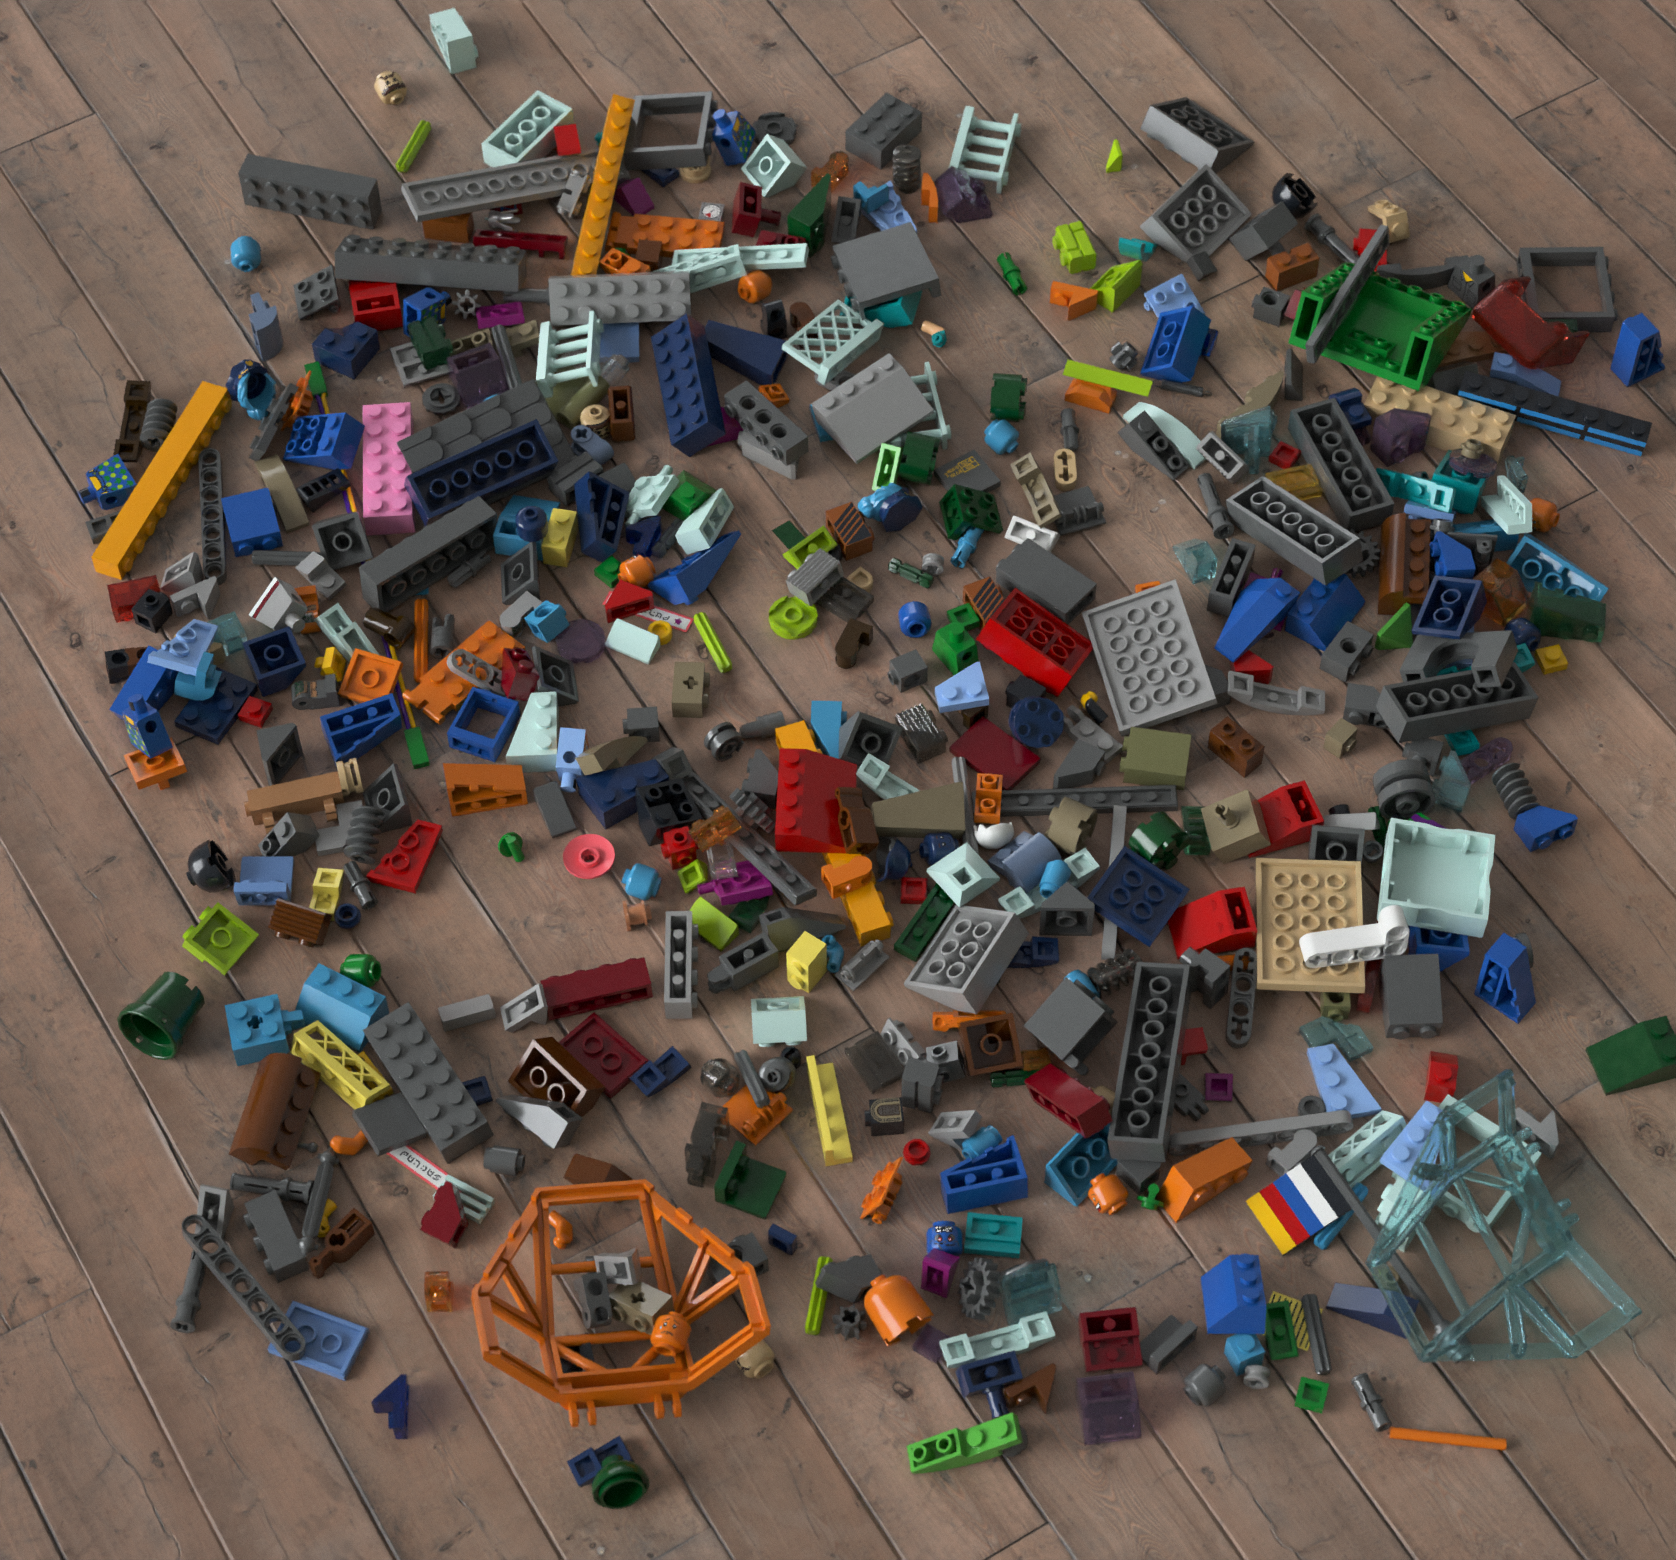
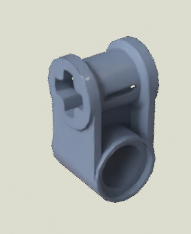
(587, 441)

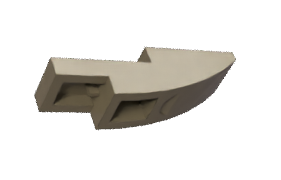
(519, 338)
(1257, 397)

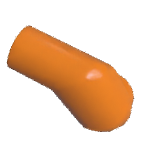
(347, 1145)
(563, 1228)

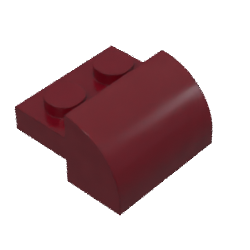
(1110, 1340)

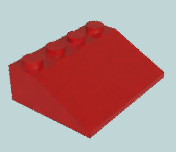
(1035, 642)
(808, 803)

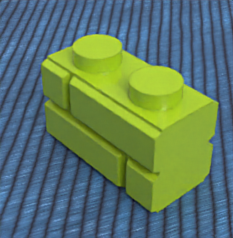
(1074, 247)

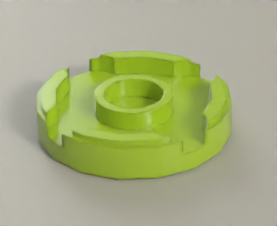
(792, 618)

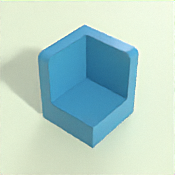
(871, 197)

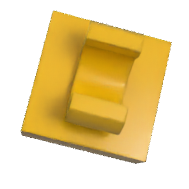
(331, 663)

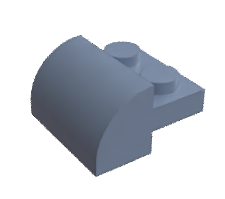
(265, 328)
(1024, 860)

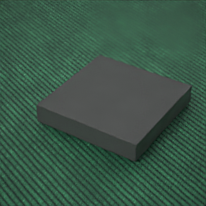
(389, 1124)

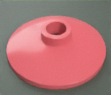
(589, 848)

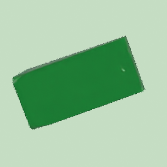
(1280, 1331)

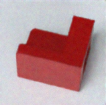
(1194, 1043)

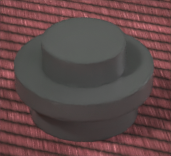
(1442, 525)

